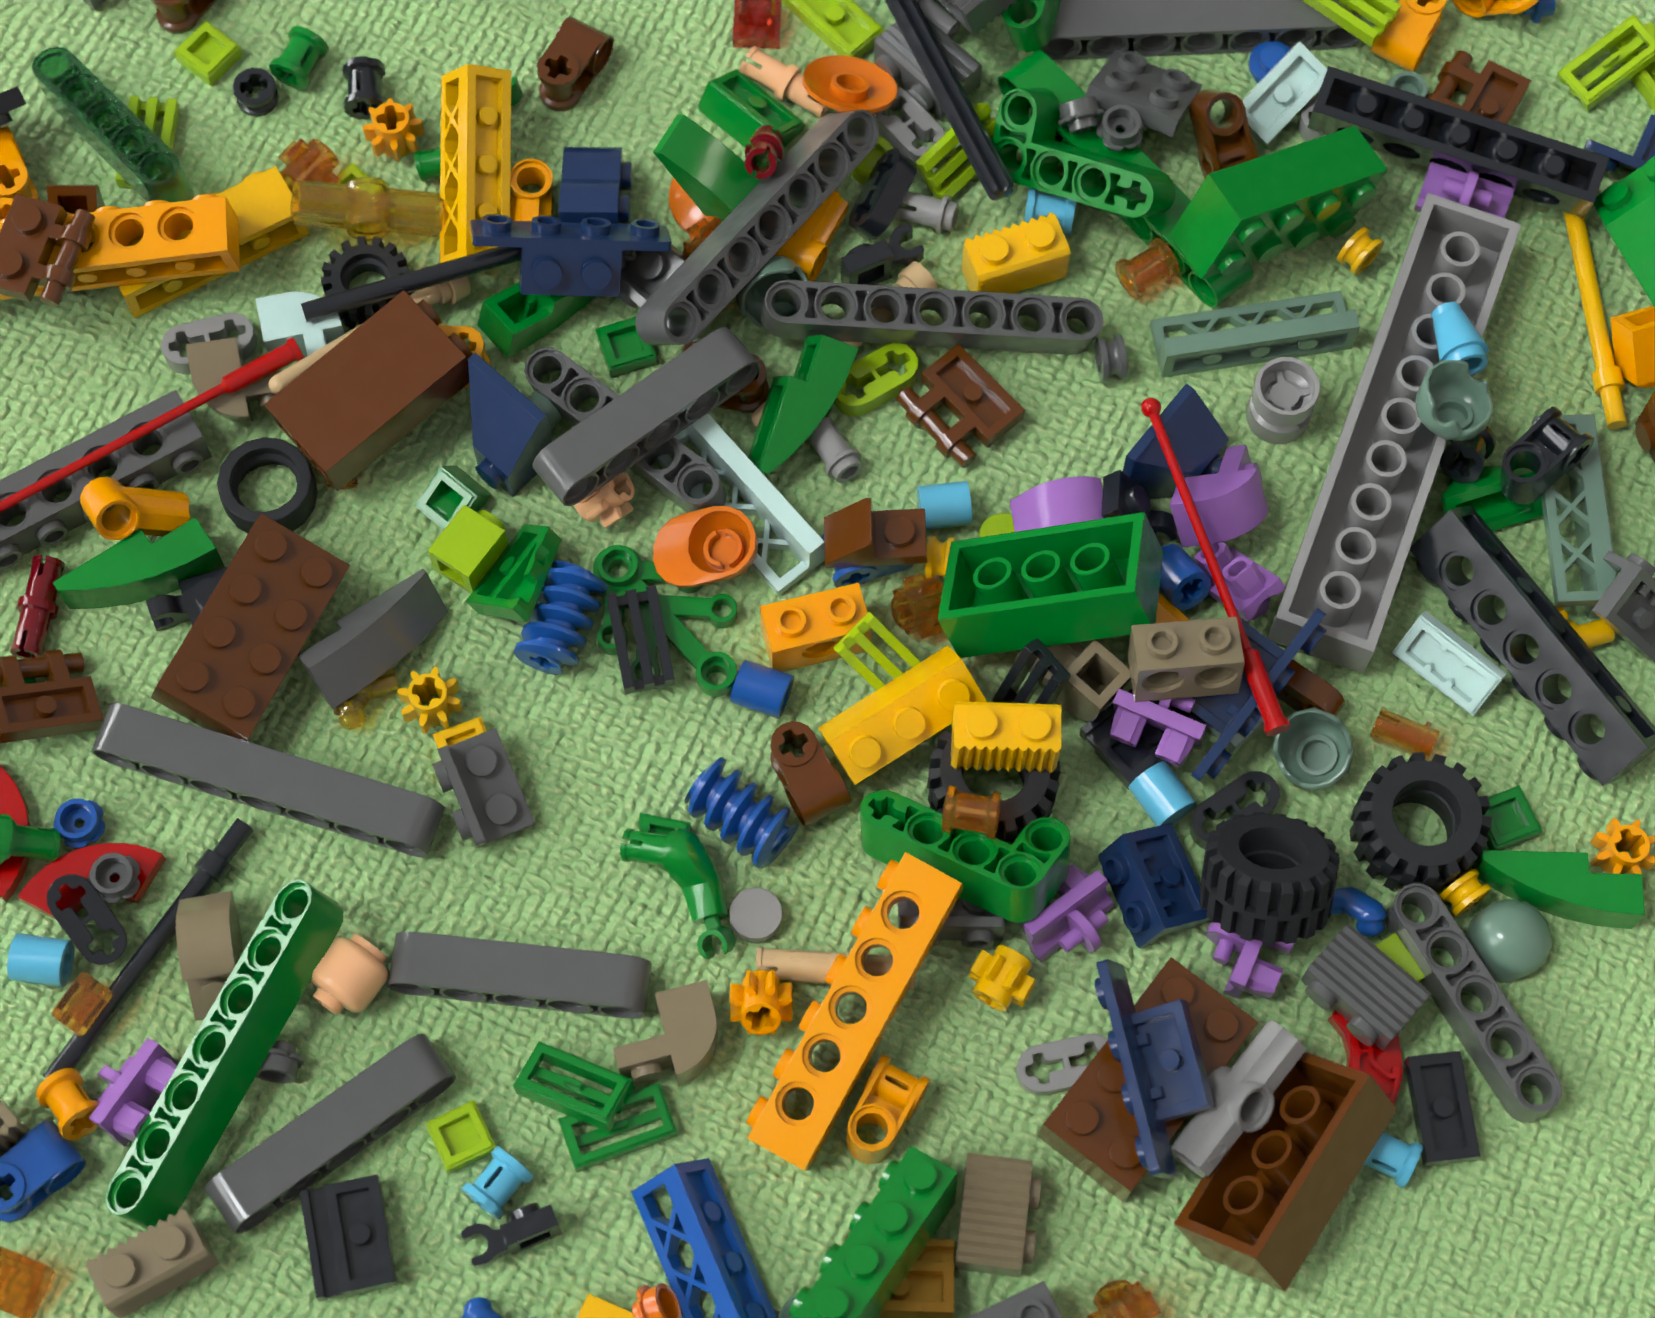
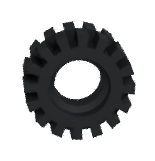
(358, 261)

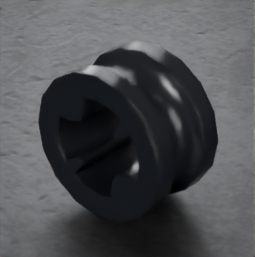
(266, 99)

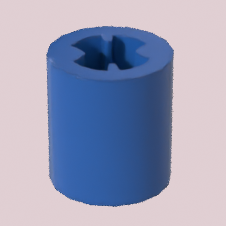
(1182, 578)
(762, 689)

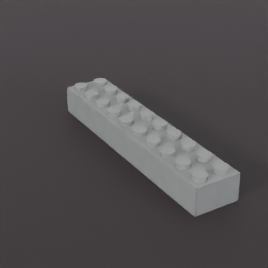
(1384, 450)

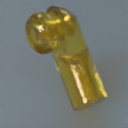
(351, 711)

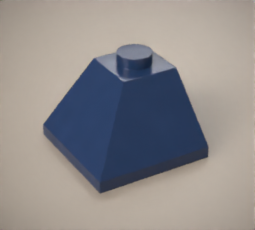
(505, 429)
(1194, 437)

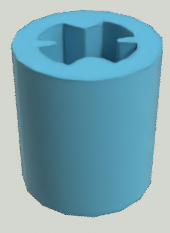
(945, 504)
(1162, 794)
(40, 960)

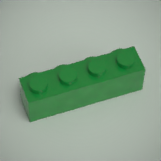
(882, 1242)

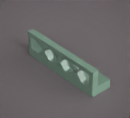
(1253, 341)
(1590, 522)

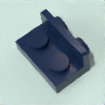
(1153, 883)

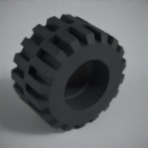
(1433, 786)
(1031, 803)
(1269, 878)

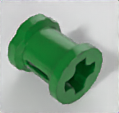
(298, 58)

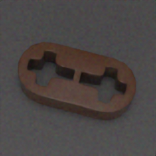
(1309, 691)

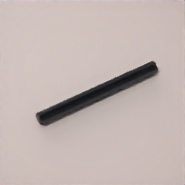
(952, 98)

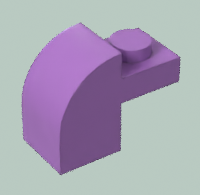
(1226, 501)
(1058, 503)

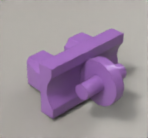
(1465, 189)
(1246, 580)
(1179, 731)
(1071, 917)
(1249, 972)
(132, 1091)

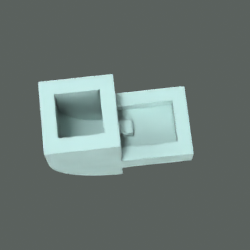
(283, 318)

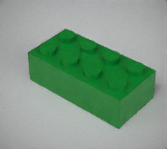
(1278, 202)
(1051, 585)

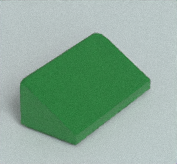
(743, 107)

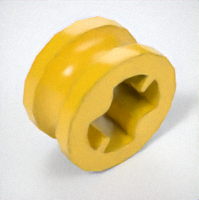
(1360, 251)
(937, 556)
(1465, 892)

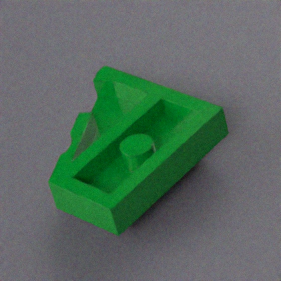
(517, 575)

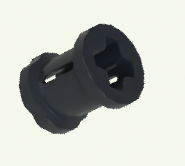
(363, 86)
(1467, 458)

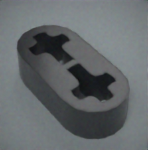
(882, 194)
(1228, 800)
(76, 928)

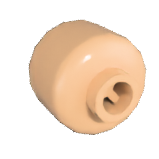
(349, 975)

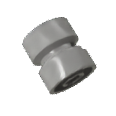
(1282, 400)

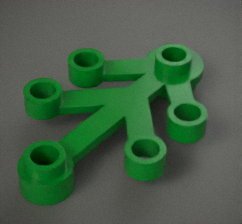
(671, 608)

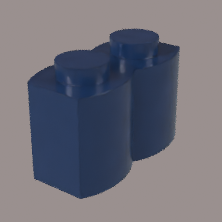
(595, 185)

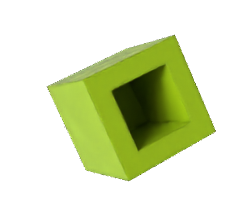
(468, 547)

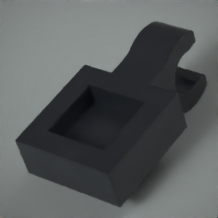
(876, 262)
(1125, 497)
(172, 610)
(526, 1229)

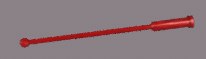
(229, 384)
(1254, 668)

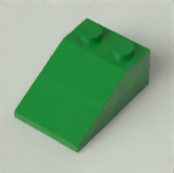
(1629, 217)

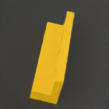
(473, 153)

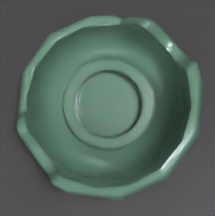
(753, 293)
(1453, 401)
(1314, 749)
(1510, 939)

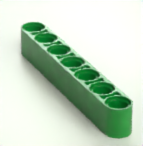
(1040, 71)
(224, 1055)

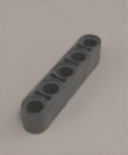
(578, 385)
(646, 416)
(520, 975)
(1473, 1028)
(329, 1133)

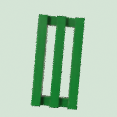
(565, 1104)
(627, 1145)

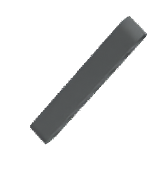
(1188, 27)
(778, 206)
(951, 305)
(268, 780)

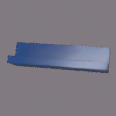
(720, 1253)

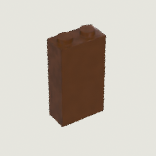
(372, 389)

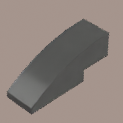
(374, 638)

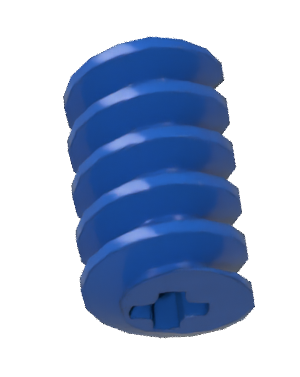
(557, 617)
(739, 814)

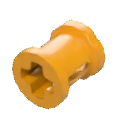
(68, 1102)

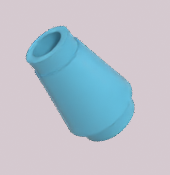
(1458, 337)

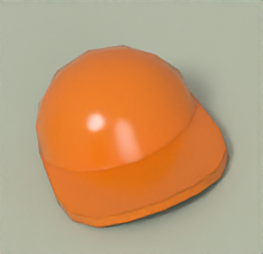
(705, 547)

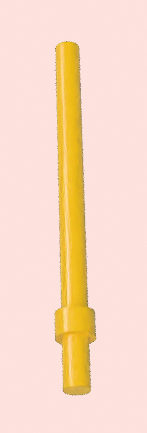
(1607, 377)

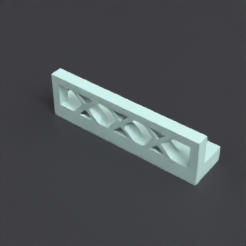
(761, 500)

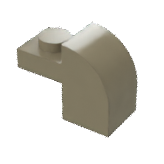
(211, 362)
(1093, 679)
(207, 946)
(687, 1040)

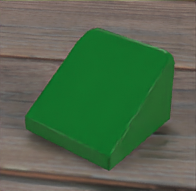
(448, 493)

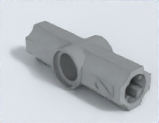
(1240, 1097)

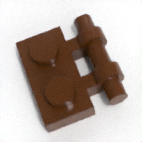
(1490, 94)
(27, 244)
(970, 395)
(48, 707)

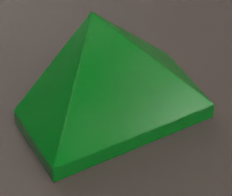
(1489, 501)

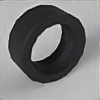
(261, 453)

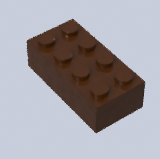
(250, 630)
(1092, 1120)
(1287, 1179)

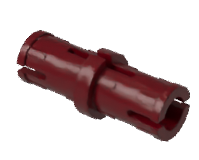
(764, 151)
(37, 607)

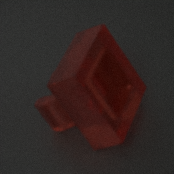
(757, 23)

